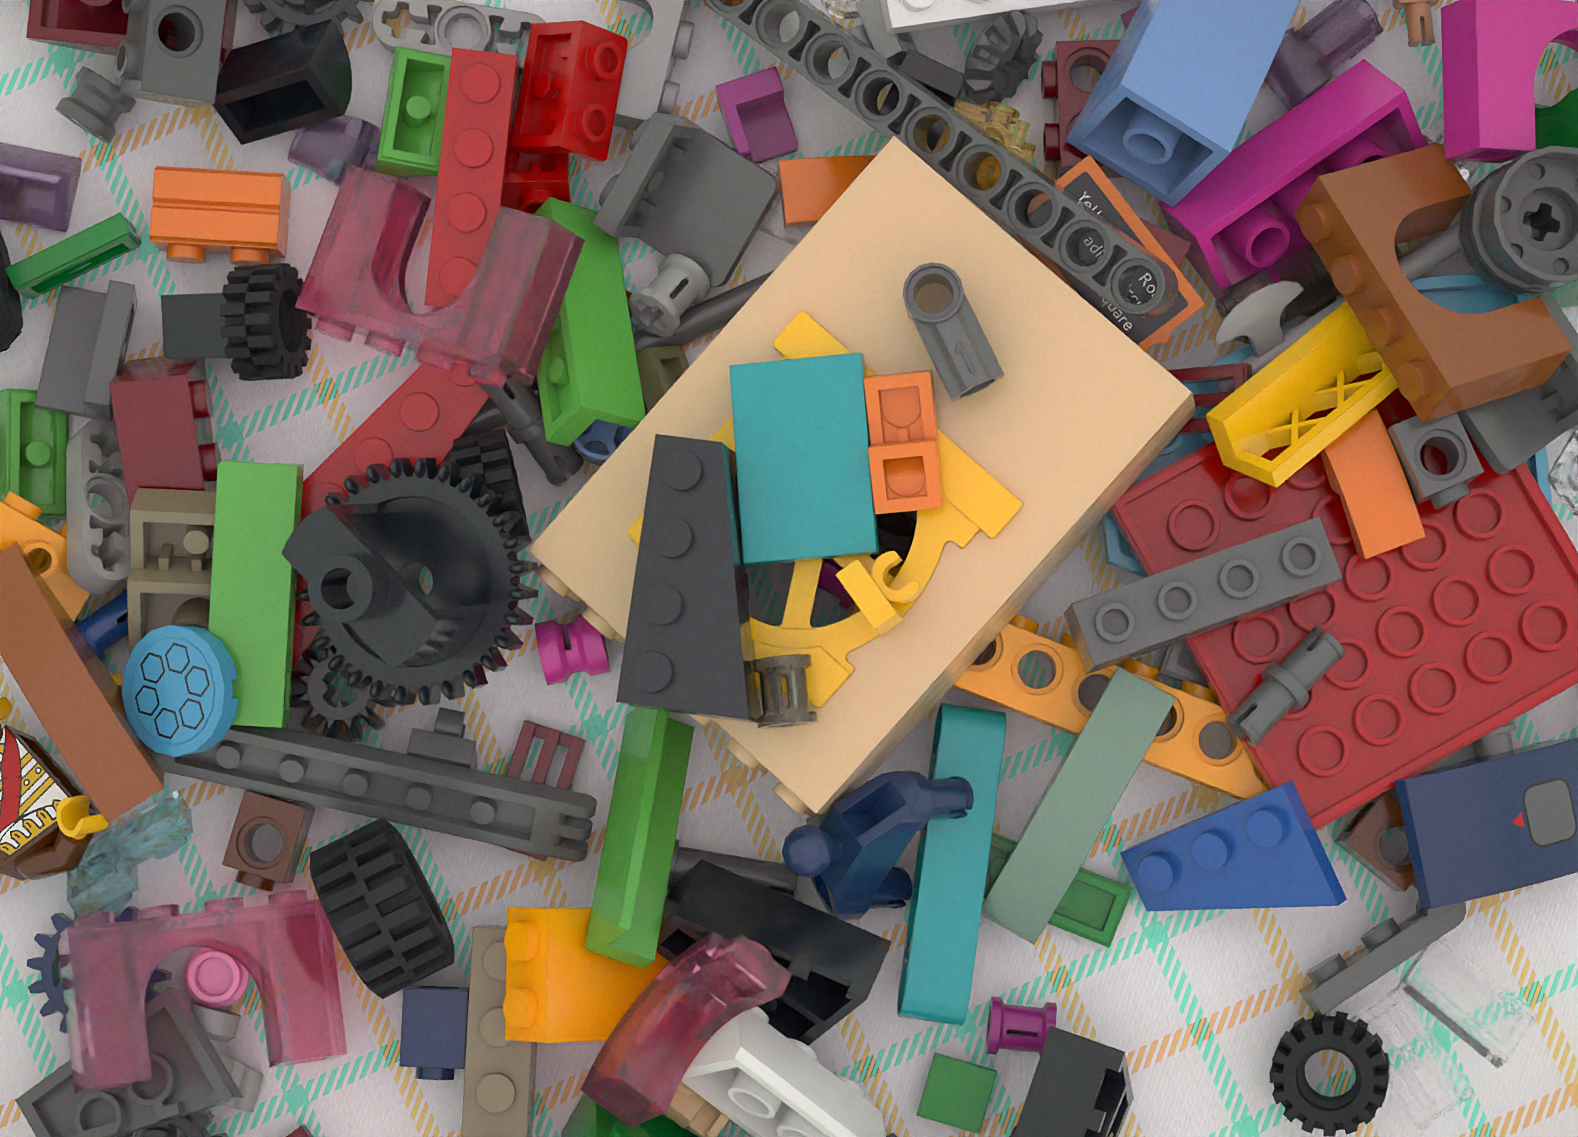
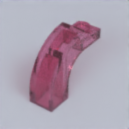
(675, 1019)

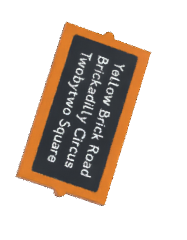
(1094, 189)

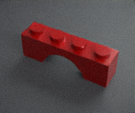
(470, 167)

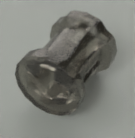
(793, 669)

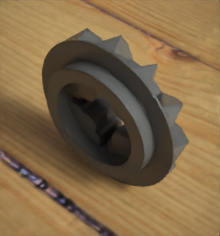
(1001, 57)

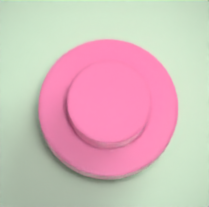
(215, 978)

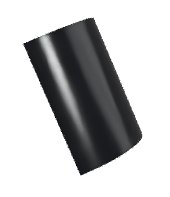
(285, 82)

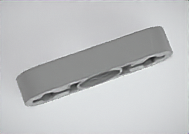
(512, 24)
(84, 526)

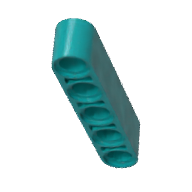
(952, 870)

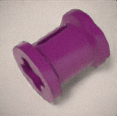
(1018, 1026)

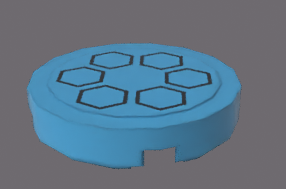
(179, 690)

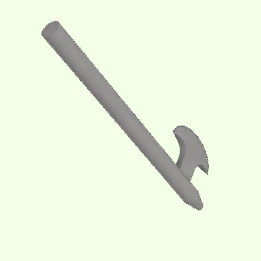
(1261, 311)

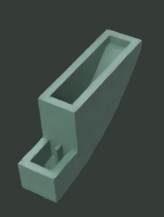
(1076, 804)

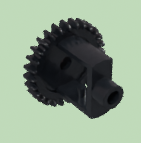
(366, 587)

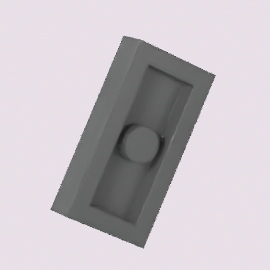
(86, 350)

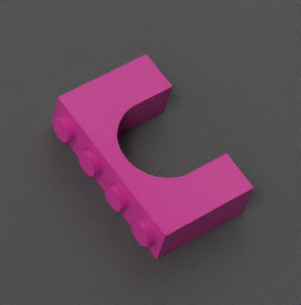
(1491, 70)

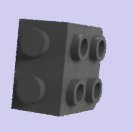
(687, 195)
(1527, 421)

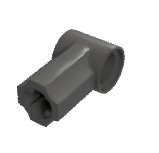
(952, 336)

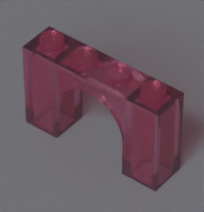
(491, 327)
(280, 945)

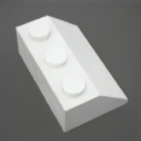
(777, 1085)

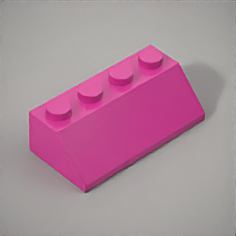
(1245, 206)

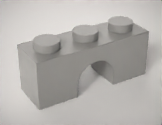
(650, 64)

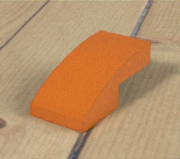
(815, 184)
(903, 442)
(1372, 487)

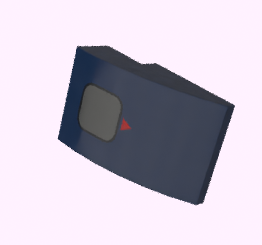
(1492, 822)

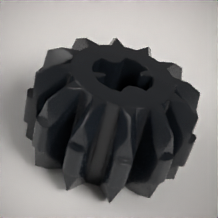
(319, 696)

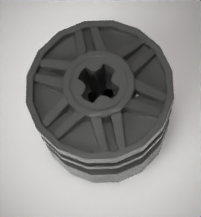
(1498, 240)

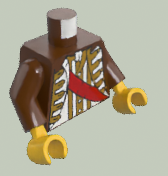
(42, 810)

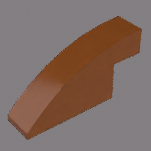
(71, 691)

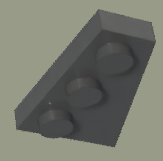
(184, 1081)

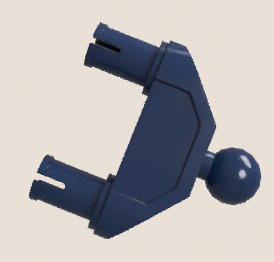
(866, 834)

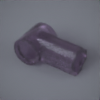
(1319, 48)

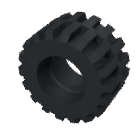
(381, 908)

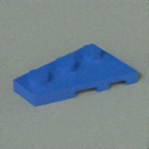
(1237, 858)

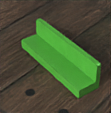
(591, 353)
(255, 583)
(640, 837)

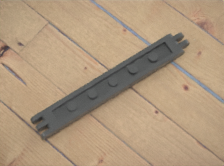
(396, 788)

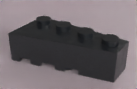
(690, 592)

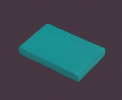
(803, 459)

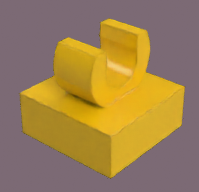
(873, 594)

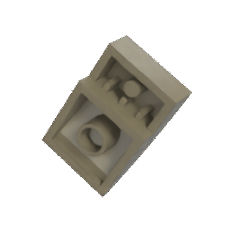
(169, 560)

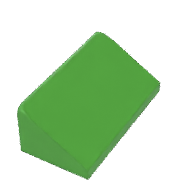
(413, 114)
(33, 452)

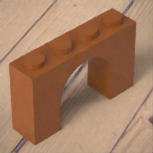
(1435, 354)

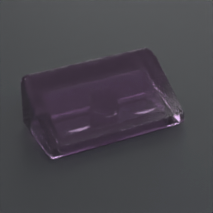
(37, 186)

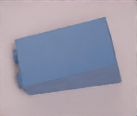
(1180, 90)

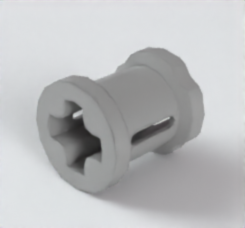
(669, 295)

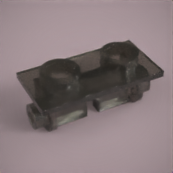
(1301, 267)

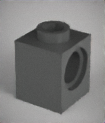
(1451, 438)

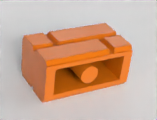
(220, 214)

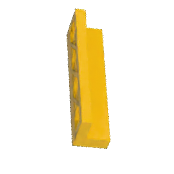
(1294, 385)

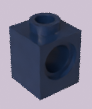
(434, 1030)

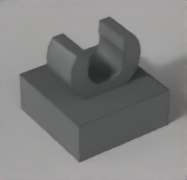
(446, 741)

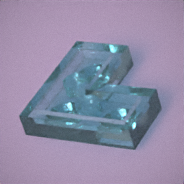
(110, 863)

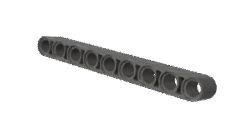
(961, 157)

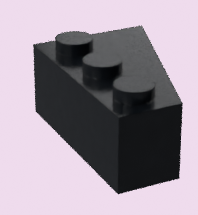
(828, 957)
(1076, 1090)

